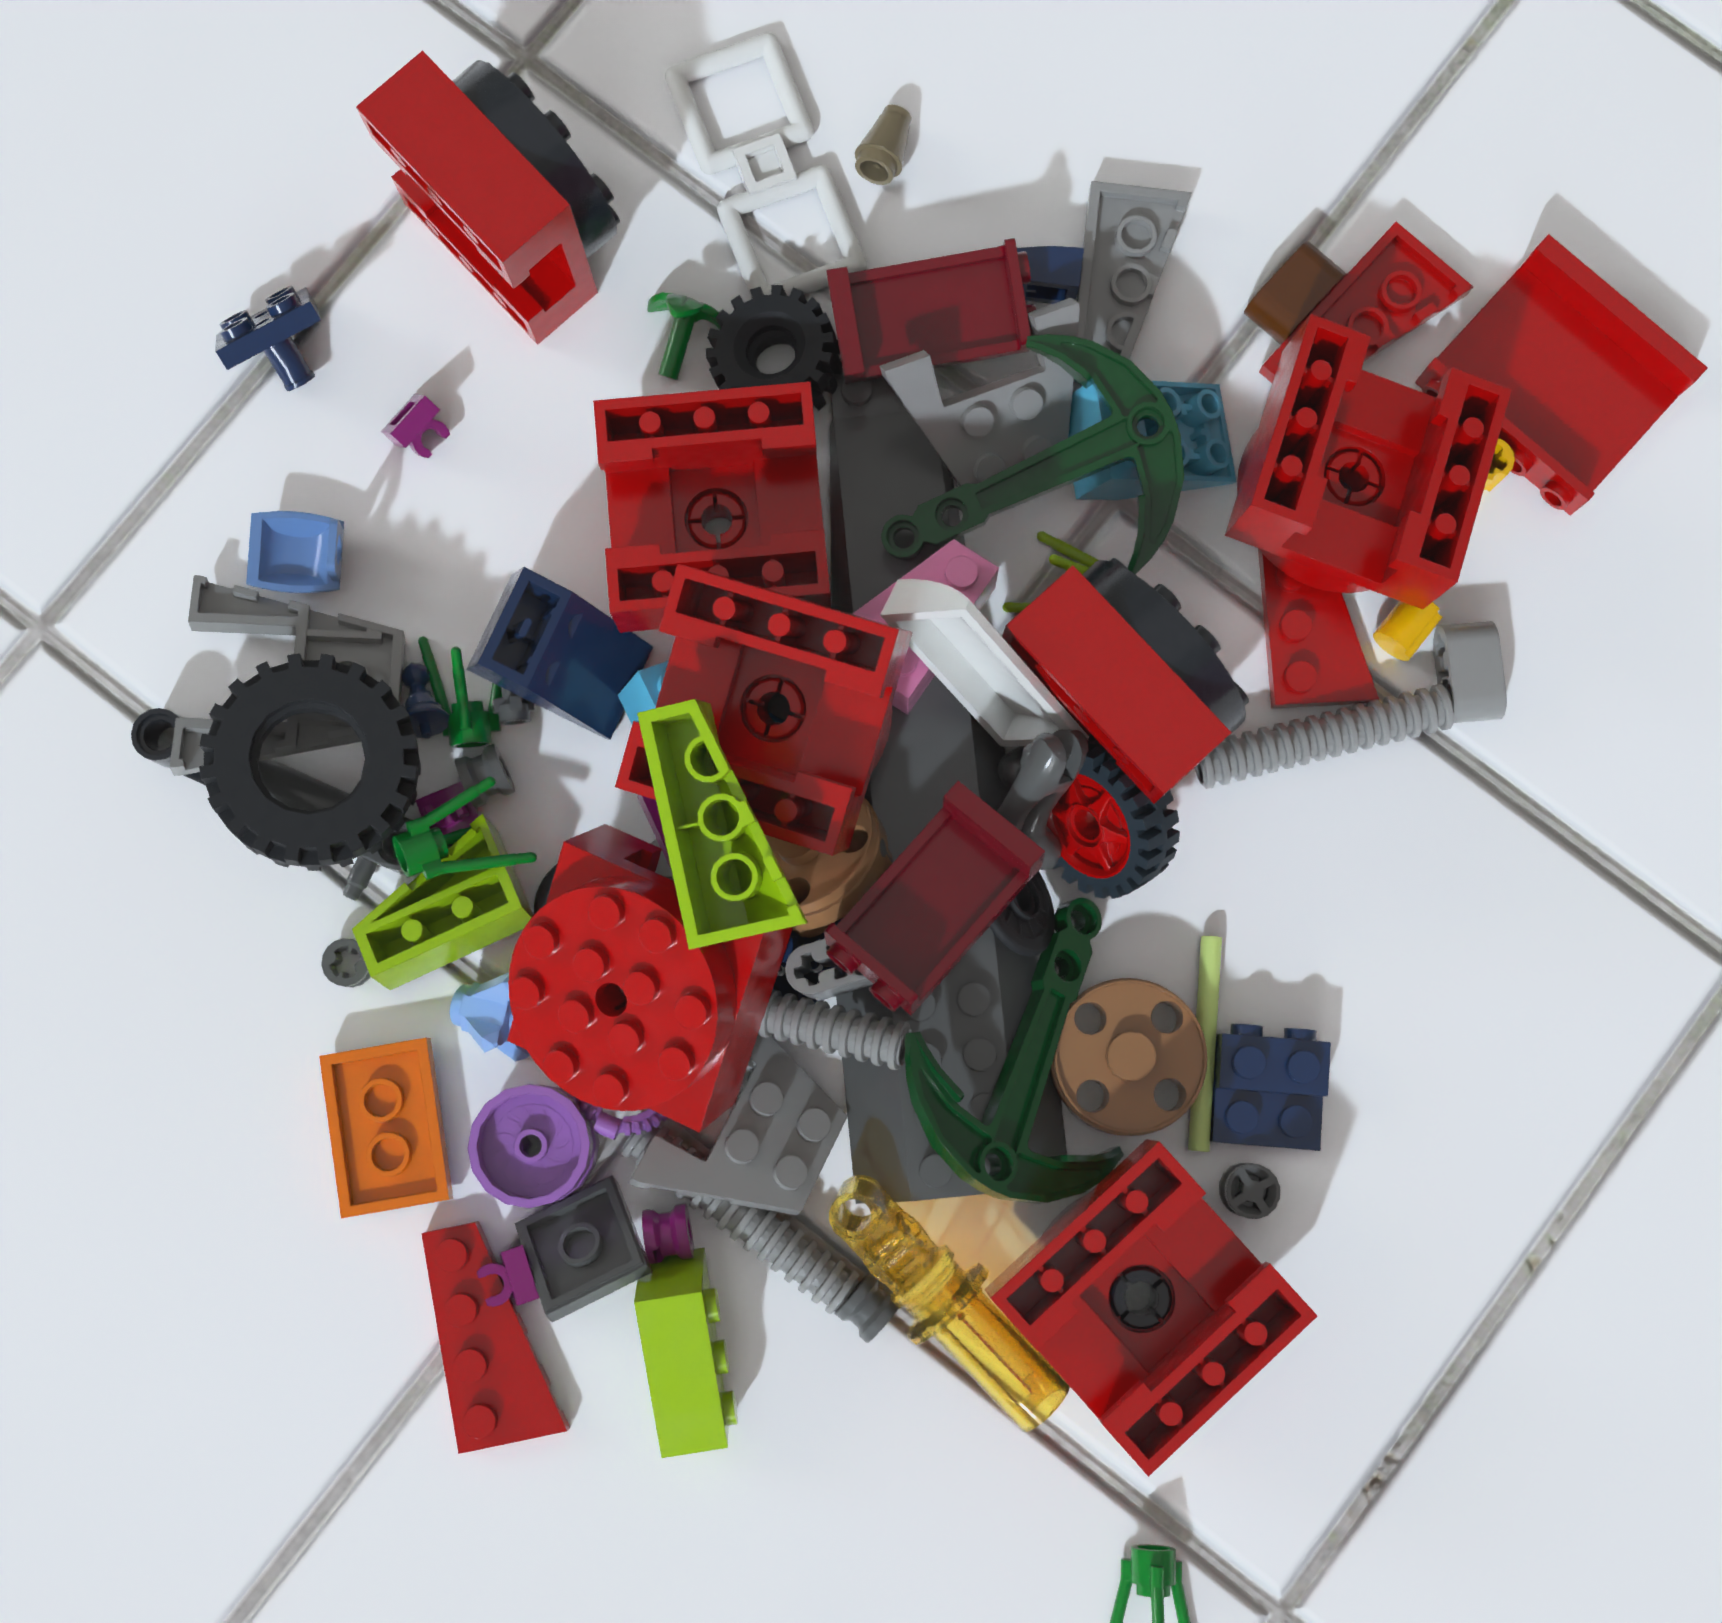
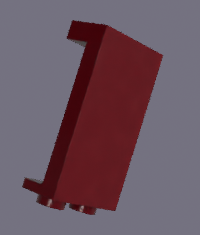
(947, 305)
(934, 901)

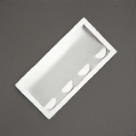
(975, 662)

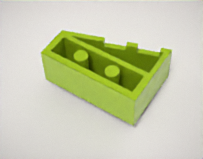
(444, 916)
(684, 1356)

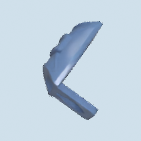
(295, 552)

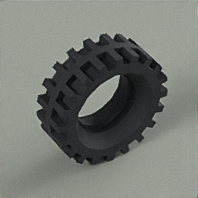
(325, 834)

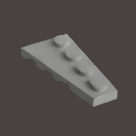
(1123, 259)

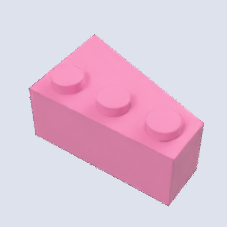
(952, 566)

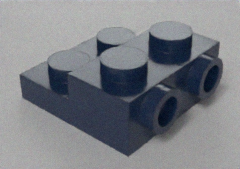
(1269, 1088)

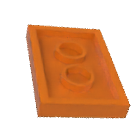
(386, 1127)

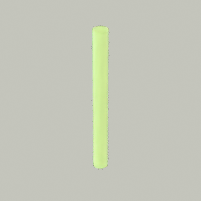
(1207, 1017)

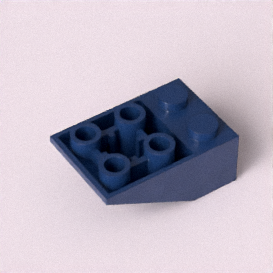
(559, 652)

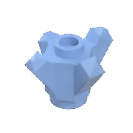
(486, 1015)

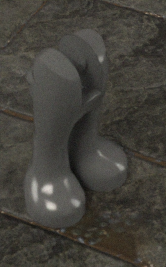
(1045, 774)

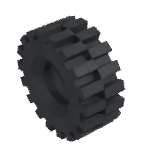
(774, 321)

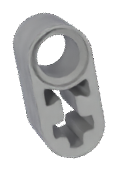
(1471, 670)
(830, 981)

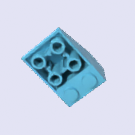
(1203, 440)

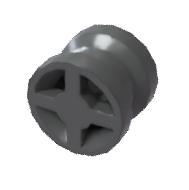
(482, 766)
(1263, 1193)
(868, 1308)

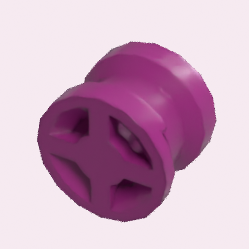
(667, 1234)

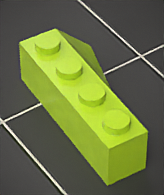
(715, 847)

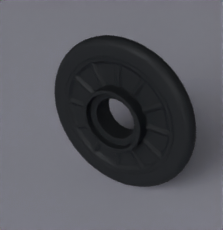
(1028, 920)

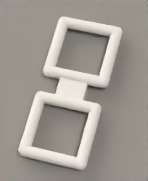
(763, 162)

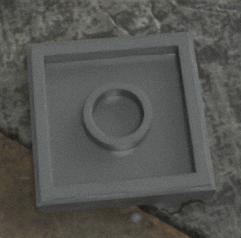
(582, 1248)

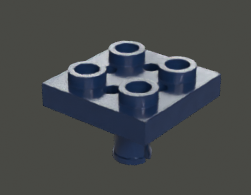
(271, 332)

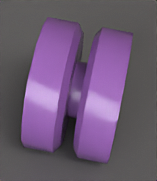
(501, 1144)

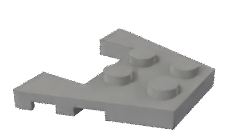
(996, 422)
(766, 1147)

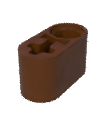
(1294, 292)

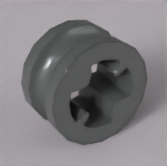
(333, 957)

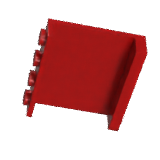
(1580, 371)

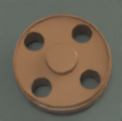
(833, 884)
(1130, 1057)

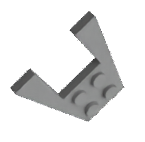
(346, 637)

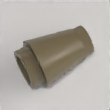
(884, 146)

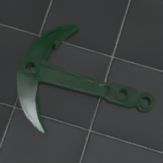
(1105, 444)
(1013, 1106)

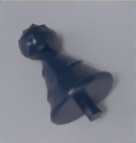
(424, 711)

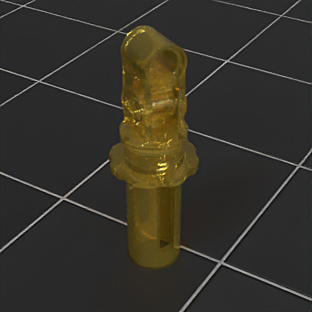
(947, 1303)

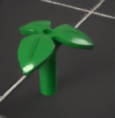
(685, 313)

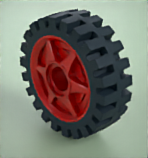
(1111, 829)

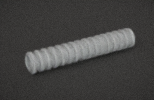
(1328, 735)
(835, 1029)
(766, 1235)

